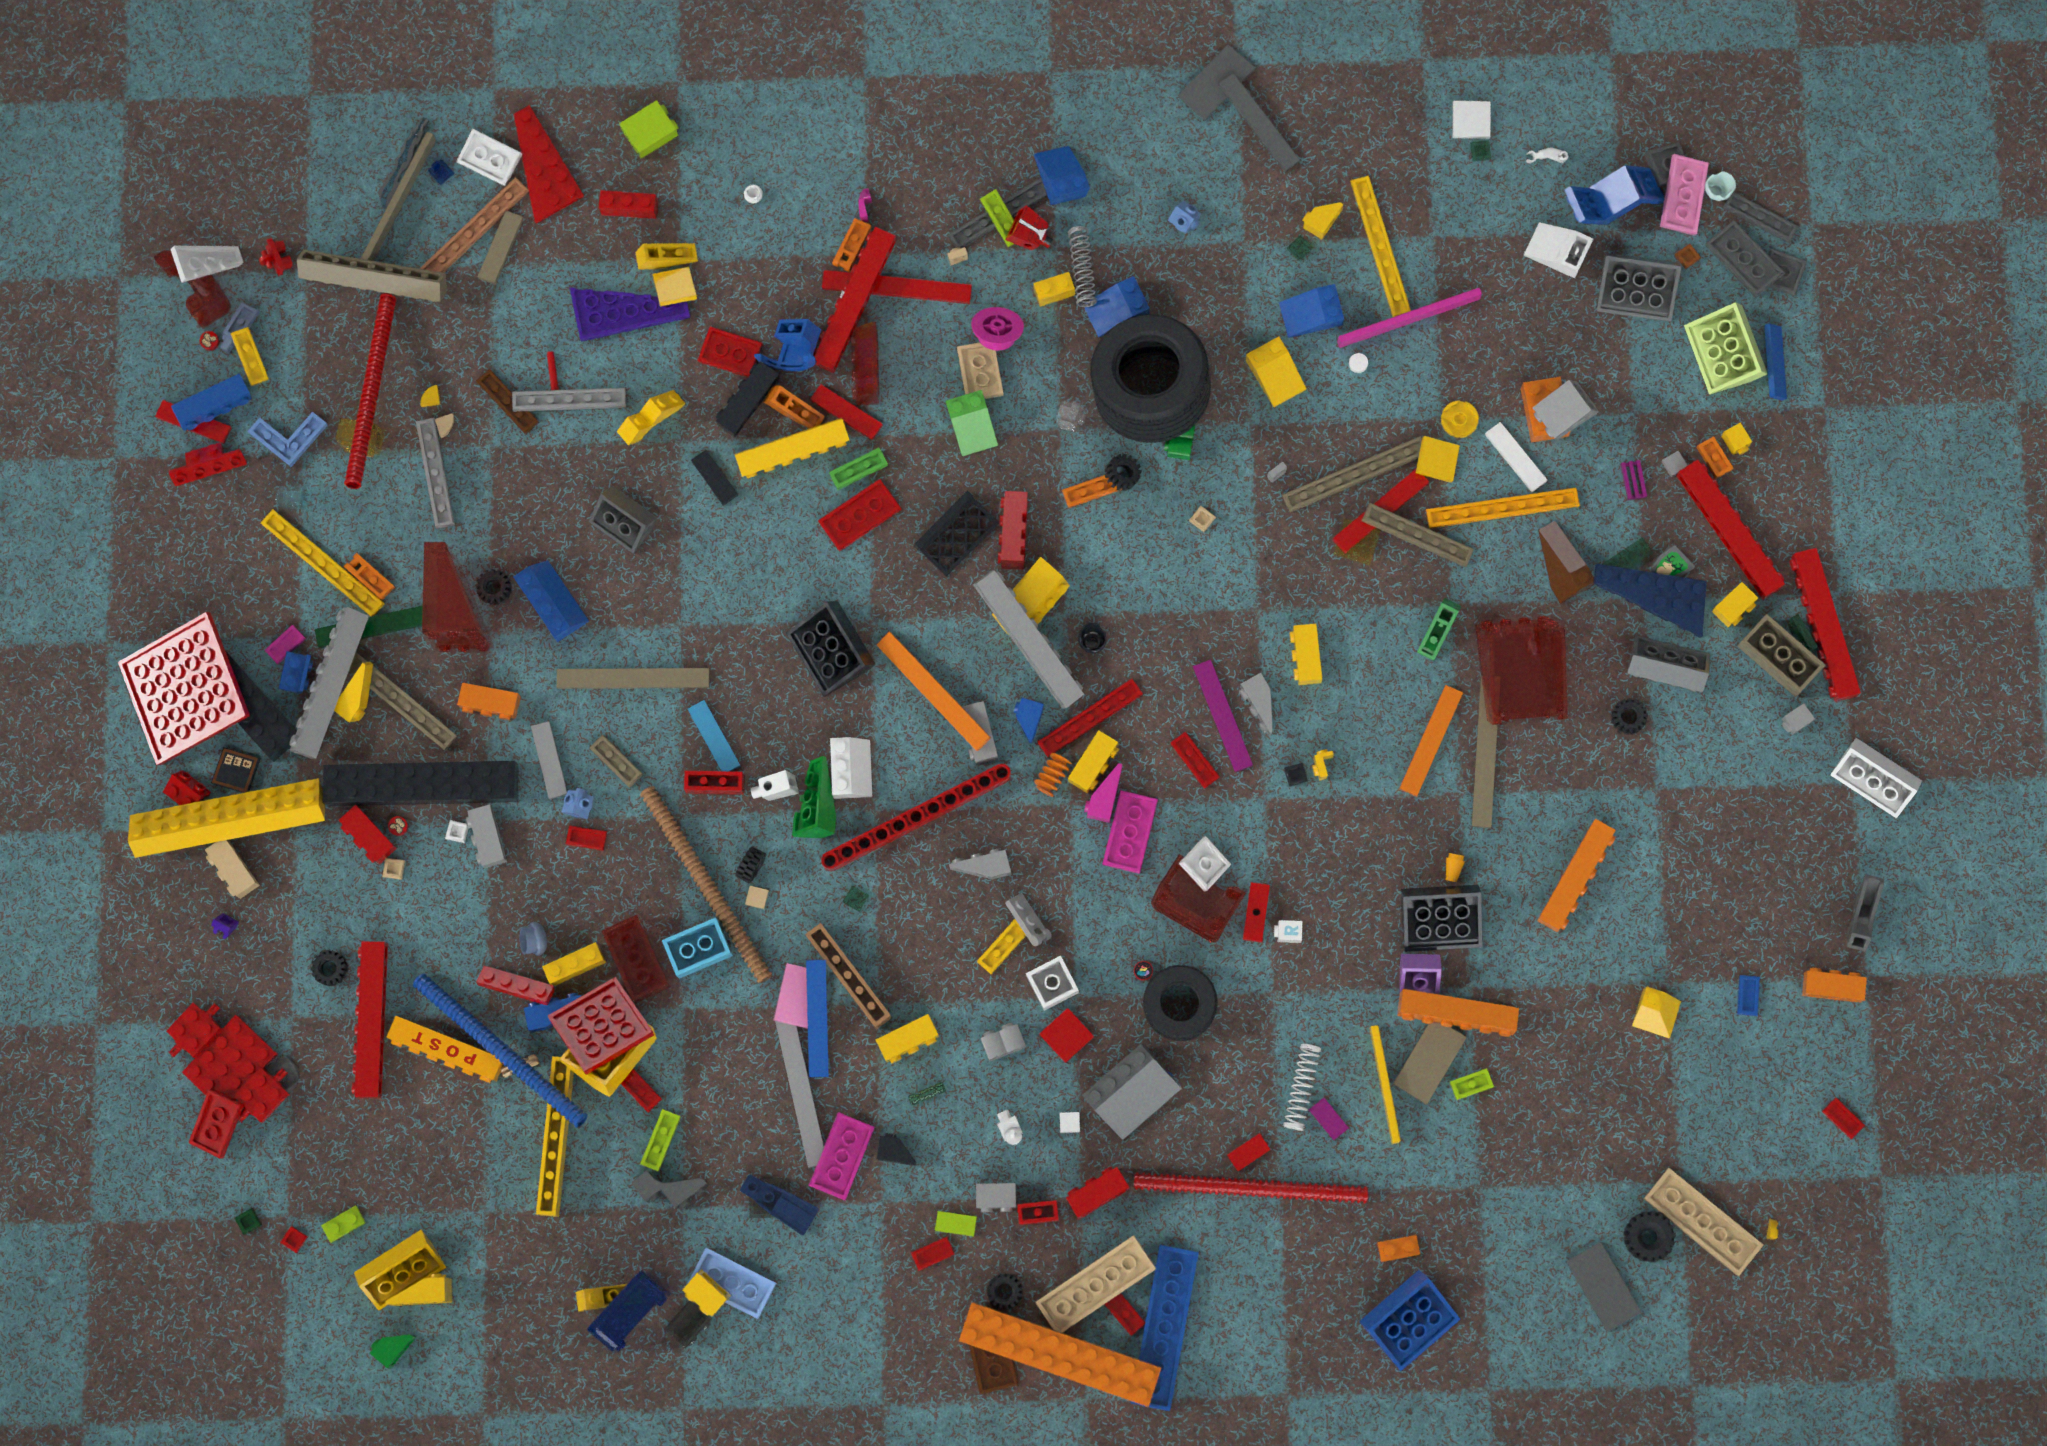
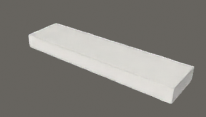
(1516, 457)

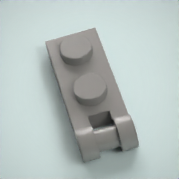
(1028, 920)

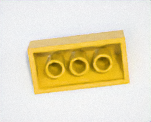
(1039, 590)
(399, 1269)

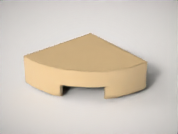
(445, 424)

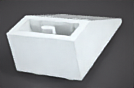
(1558, 248)

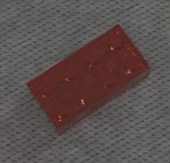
(635, 959)

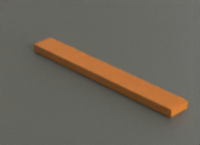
(933, 691)

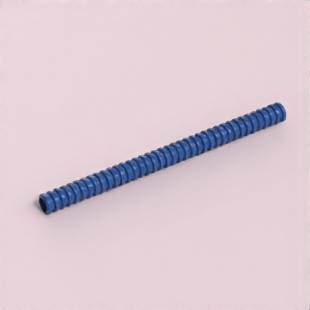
(500, 1050)

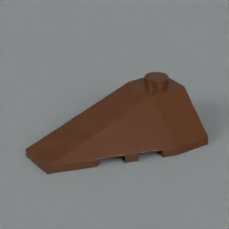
(1564, 565)

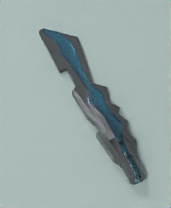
(402, 163)

